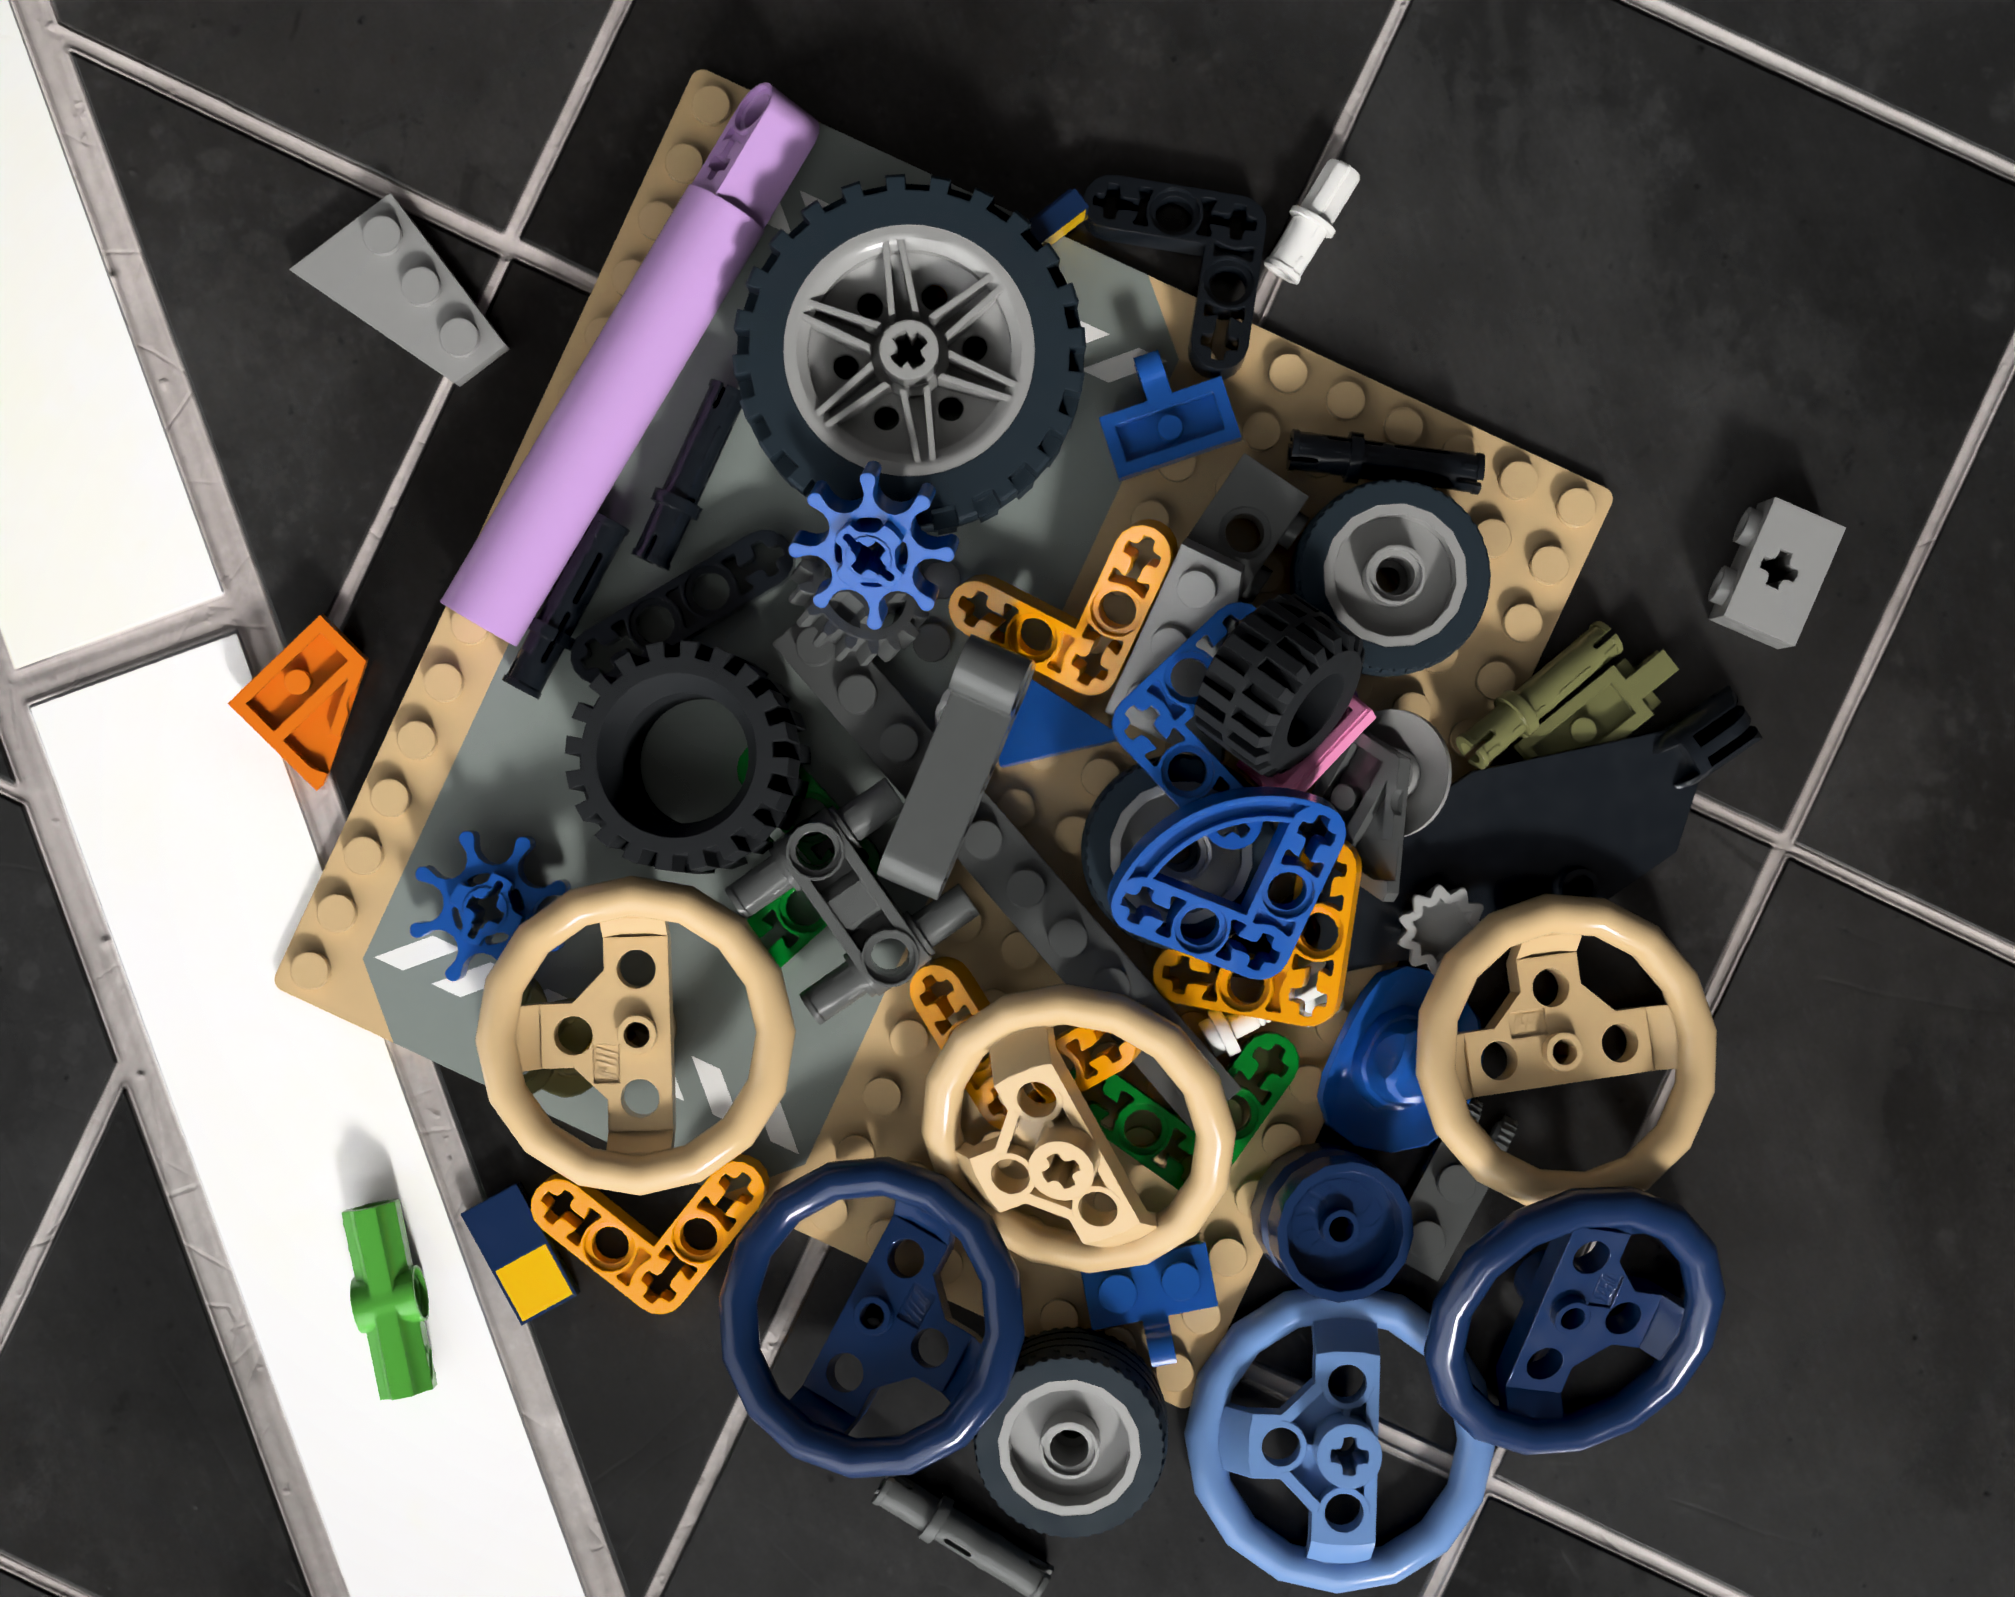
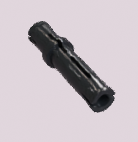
(1375, 460)
(689, 476)
(565, 606)

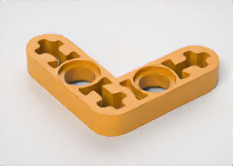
(1071, 635)
(1278, 997)
(980, 1087)
(645, 1249)

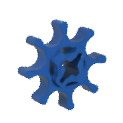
(859, 525)
(464, 894)

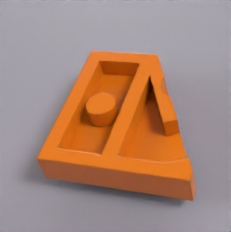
(305, 698)

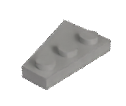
(404, 289)
(1191, 594)

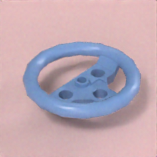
(1230, 1439)

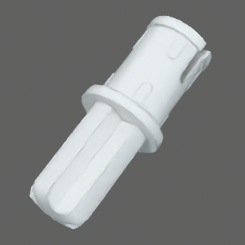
(1312, 221)

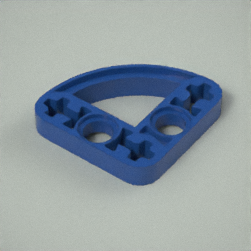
(1257, 912)

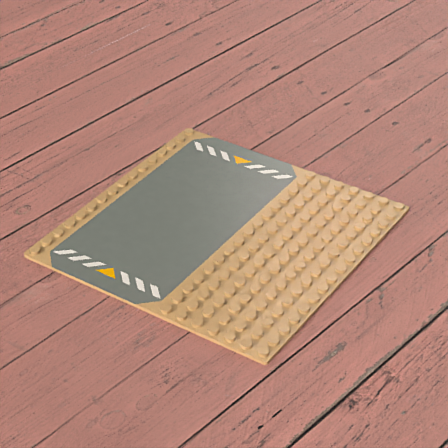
(495, 759)

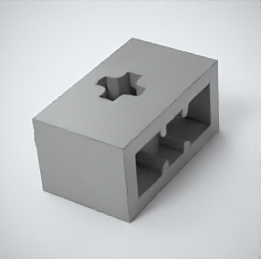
(1802, 554)

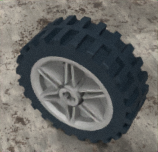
(894, 247)

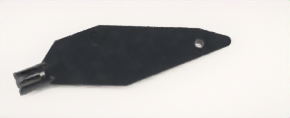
(1548, 826)

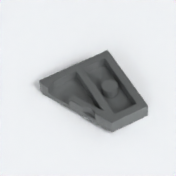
(1371, 795)

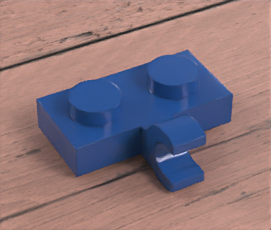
(1169, 423)
(1151, 1293)

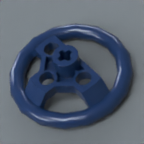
(1568, 1311)
(822, 1412)

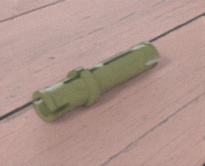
(1520, 710)

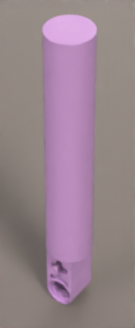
(632, 365)

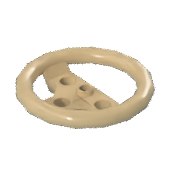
(1659, 1037)
(526, 1038)
(1062, 1138)

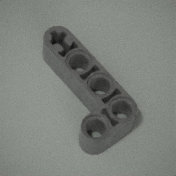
(957, 766)

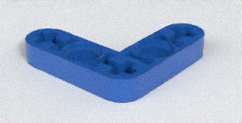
(1173, 713)

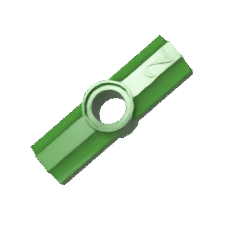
(389, 1299)

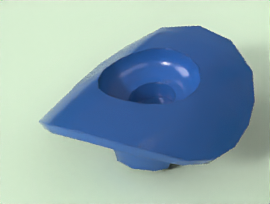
(1370, 1076)

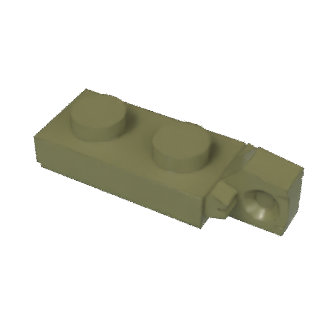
(1602, 709)

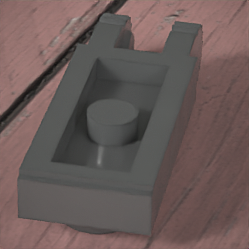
(1447, 1199)

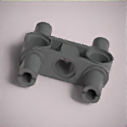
(852, 901)

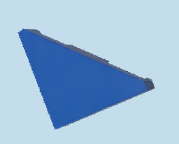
(1050, 728)

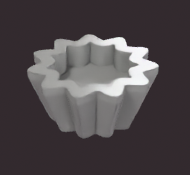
(1437, 924)

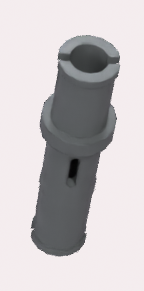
(962, 1534)

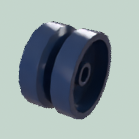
(1332, 1221)

